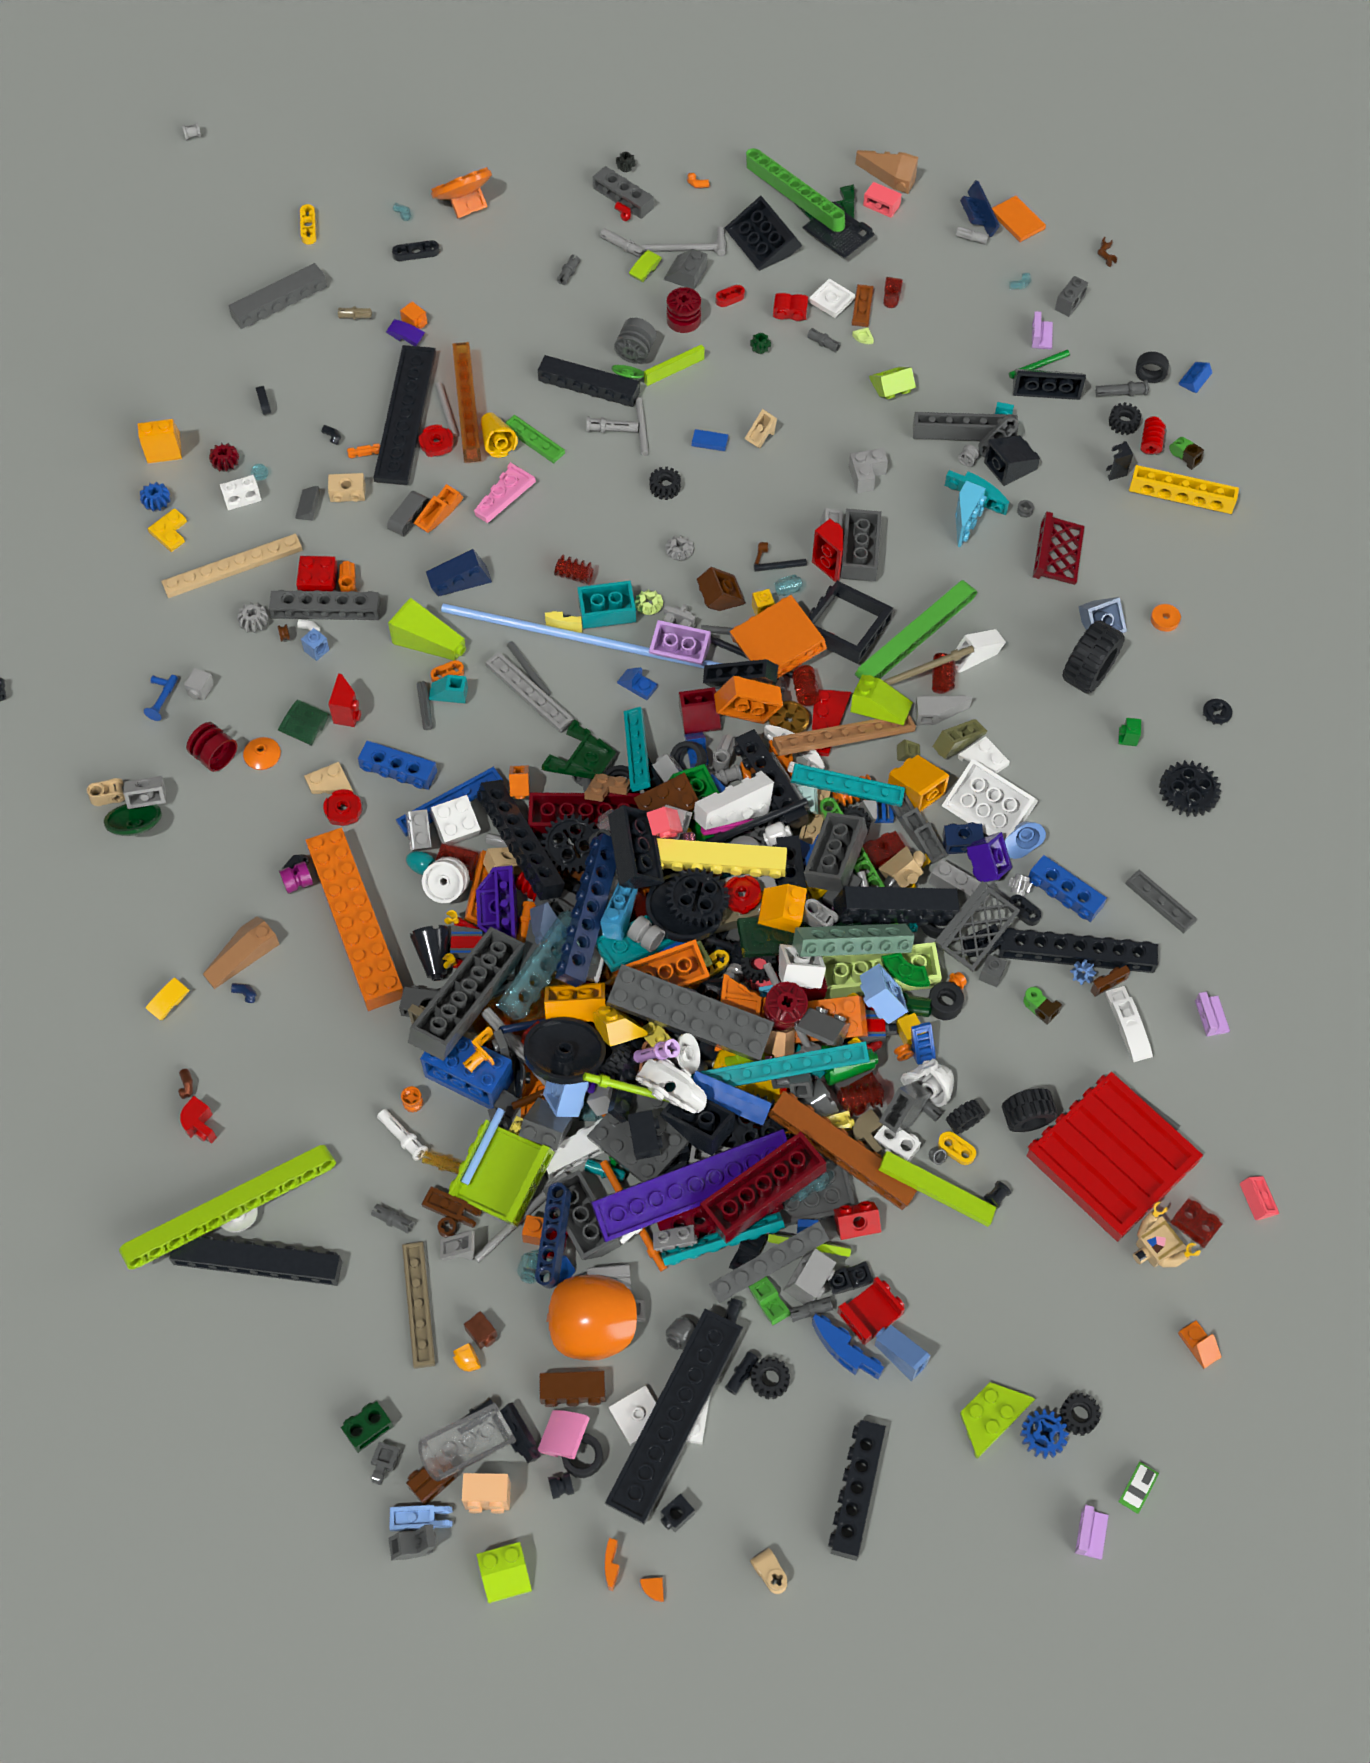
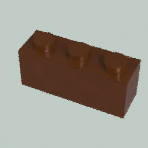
(572, 1388)

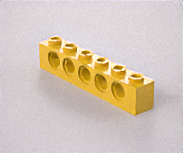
(1183, 489)

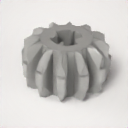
(252, 617)

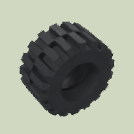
(1029, 1110)

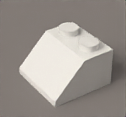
(803, 971)

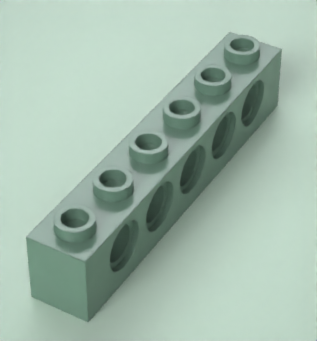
(853, 940)

